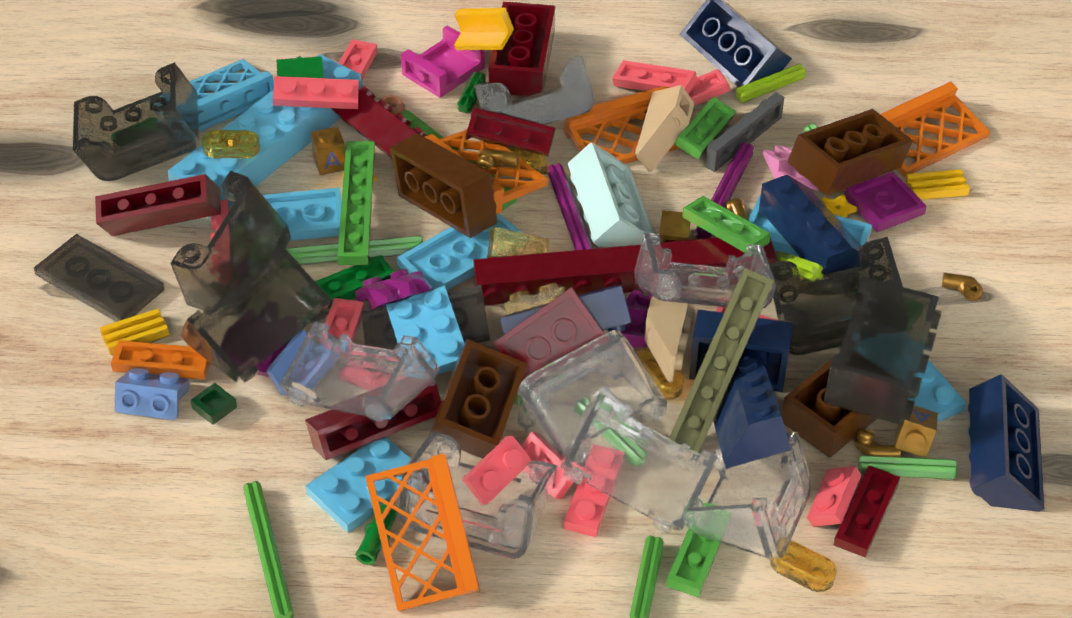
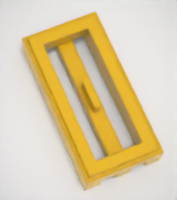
(938, 184)
(134, 327)

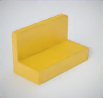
(483, 28)

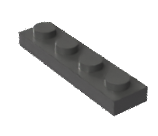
(746, 130)

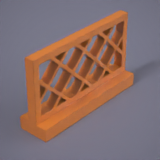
(929, 106)
(609, 114)
(523, 170)
(452, 526)

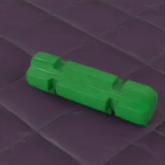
(469, 97)

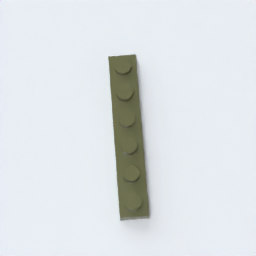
(721, 360)

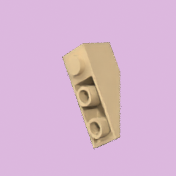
(664, 121)
(668, 334)

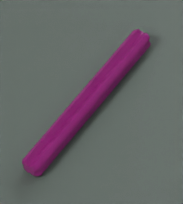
(729, 181)
(569, 207)

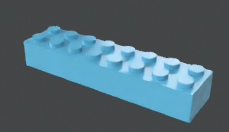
(280, 132)

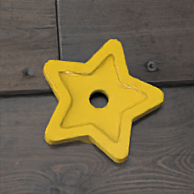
(839, 206)

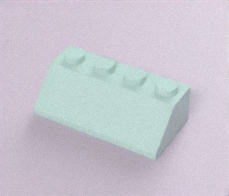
(609, 198)

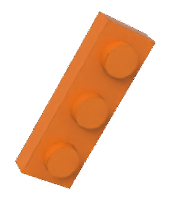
(159, 359)

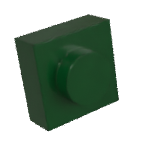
(213, 403)

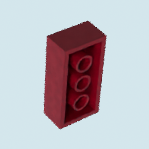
(526, 55)

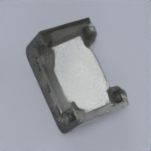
(546, 107)
(237, 248)
(257, 317)

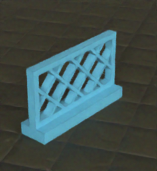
(229, 98)

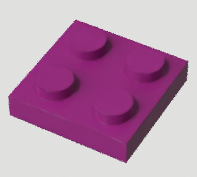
(885, 201)

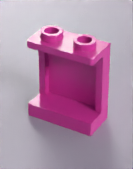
(442, 66)

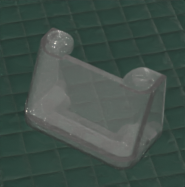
(692, 282)
(357, 377)
(558, 393)
(635, 464)
(755, 502)
(499, 527)

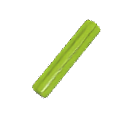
(770, 83)
(807, 269)

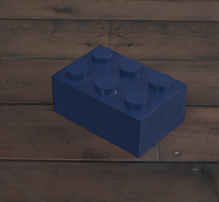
(768, 340)

